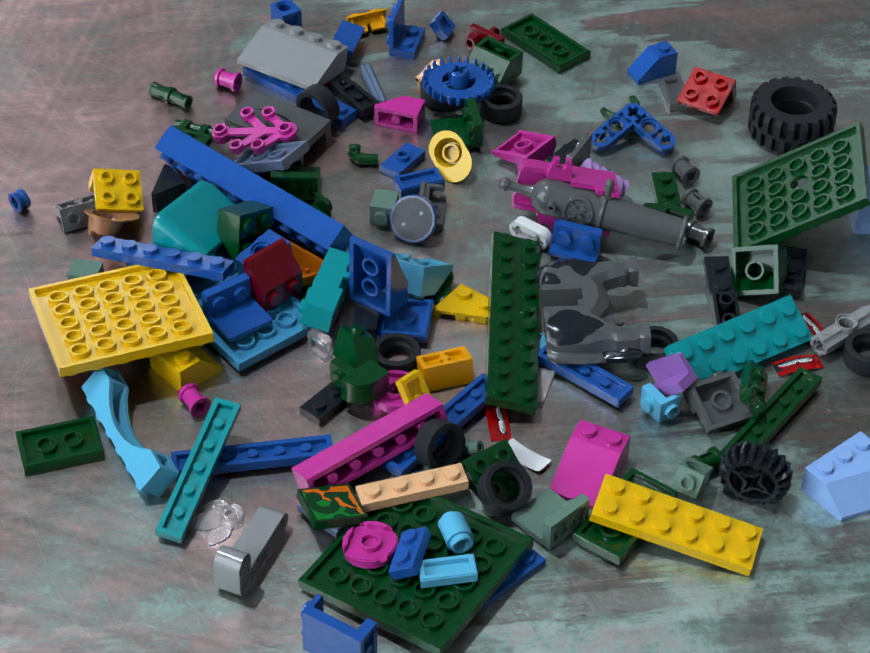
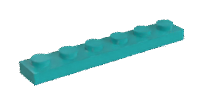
(198, 470)

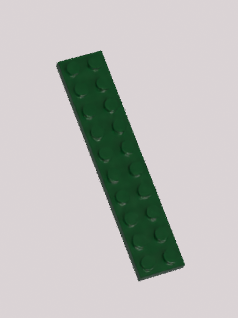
(512, 324)

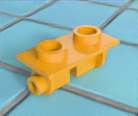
(374, 18)

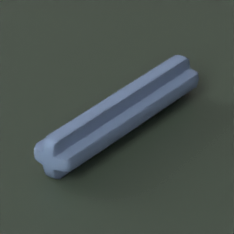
(372, 82)

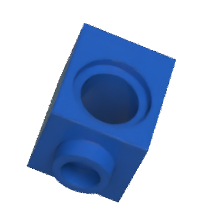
(286, 11)

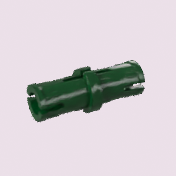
(170, 95)

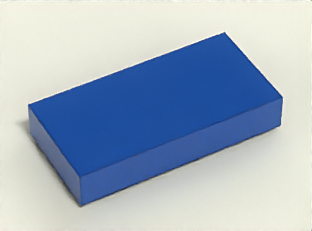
(410, 182)

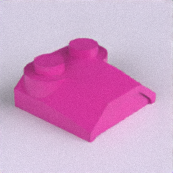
(526, 145)

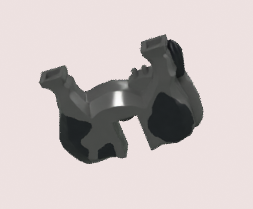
(579, 313)

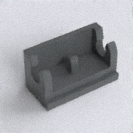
(438, 201)

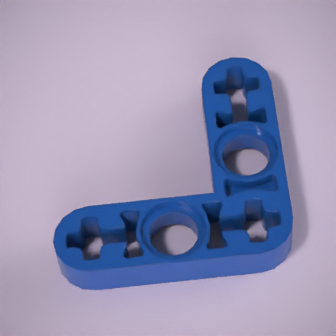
(631, 123)

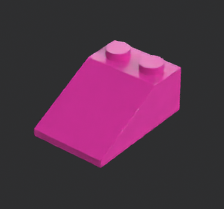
(587, 459)

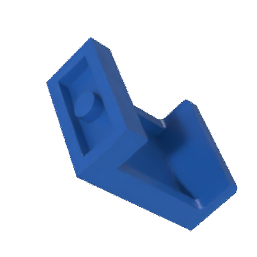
(329, 635)

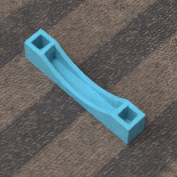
(109, 398)

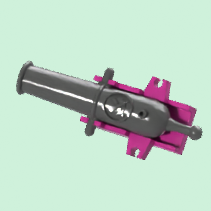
(588, 199)

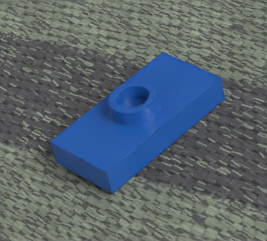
(402, 160)

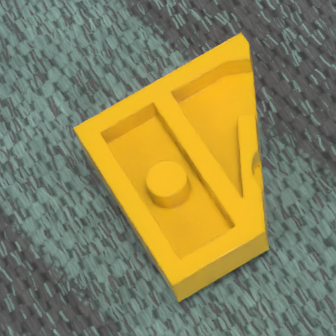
(465, 305)

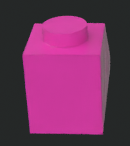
(400, 113)

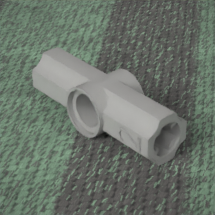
(837, 333)

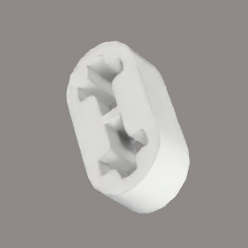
(528, 229)

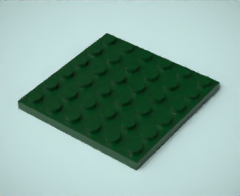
(420, 615)

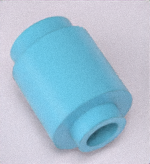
(456, 532)

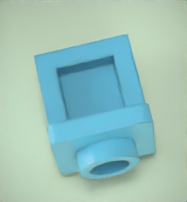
(658, 405)

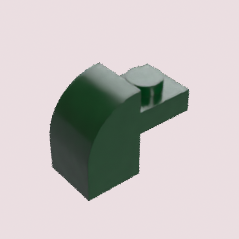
(359, 384)

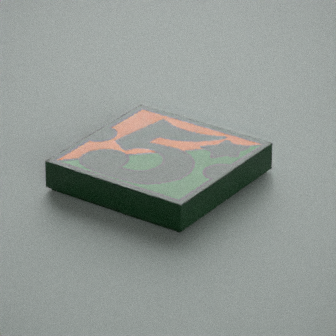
(331, 506)

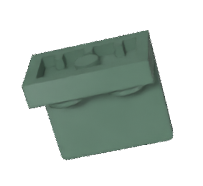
(551, 517)

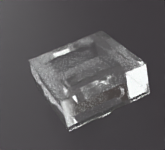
(320, 344)

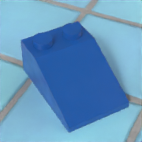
(376, 277)

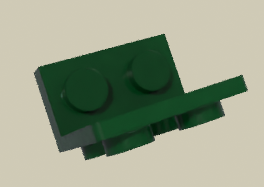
(467, 127)
(298, 181)
(502, 483)

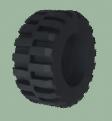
(791, 113)

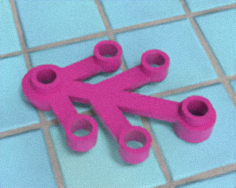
(282, 131)

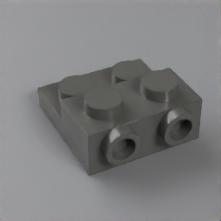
(717, 401)

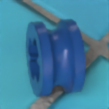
(19, 200)

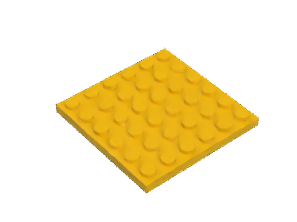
(118, 317)

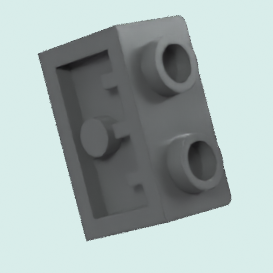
(72, 212)

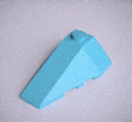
(422, 275)

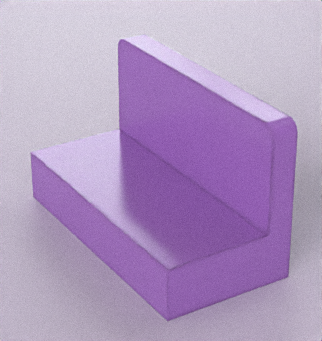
(671, 374)

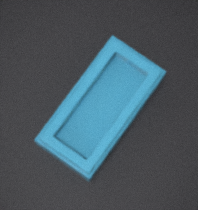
(448, 571)

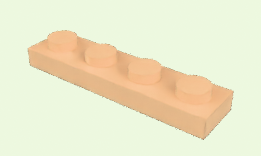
(412, 487)

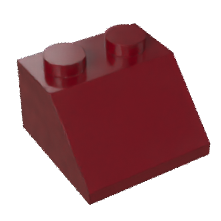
(273, 274)

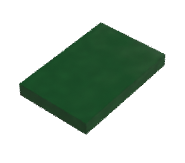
(59, 445)

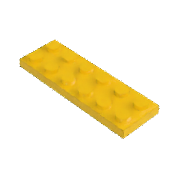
(676, 524)

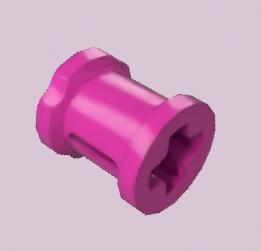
(228, 79)
(197, 404)

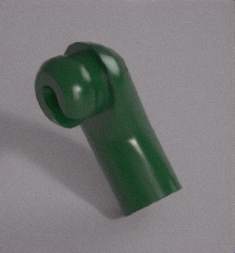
(361, 158)

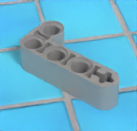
(239, 566)

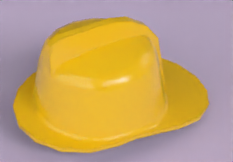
(450, 156)

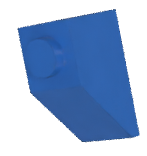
(654, 63)

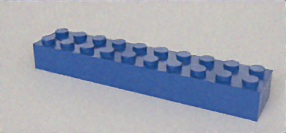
(240, 185)

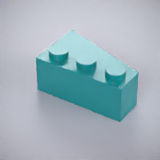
(327, 292)

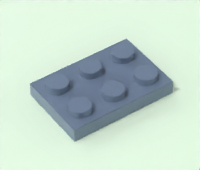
(276, 157)

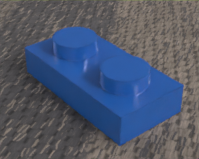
(409, 553)

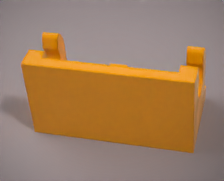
(446, 368)

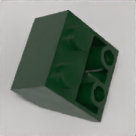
(500, 57)
(243, 224)

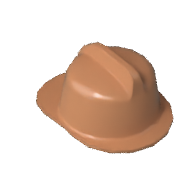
(107, 223)

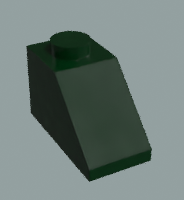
(355, 346)

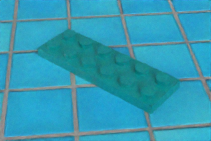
(748, 337)

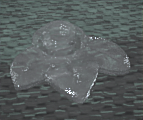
(219, 521)

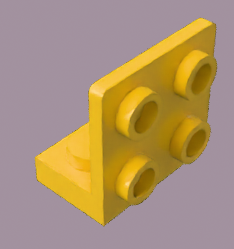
(117, 190)

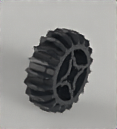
(755, 472)

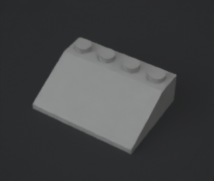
(294, 54)

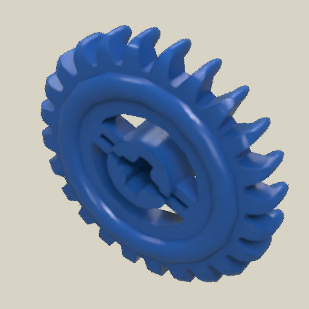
(460, 76)

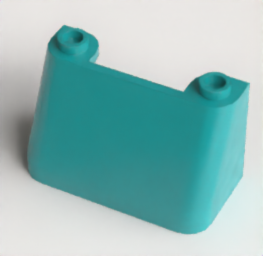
(191, 220)

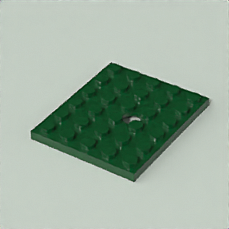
(772, 209)

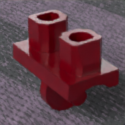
(478, 33)

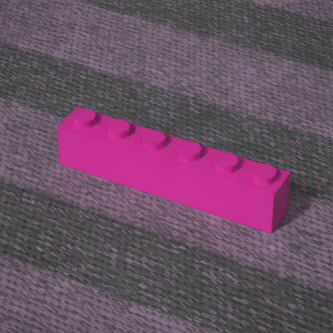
(369, 445)

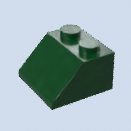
(759, 269)

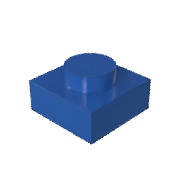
(442, 25)

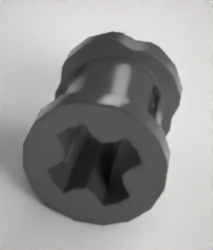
(688, 173)
(696, 202)
(699, 233)

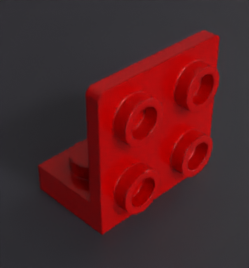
(707, 91)

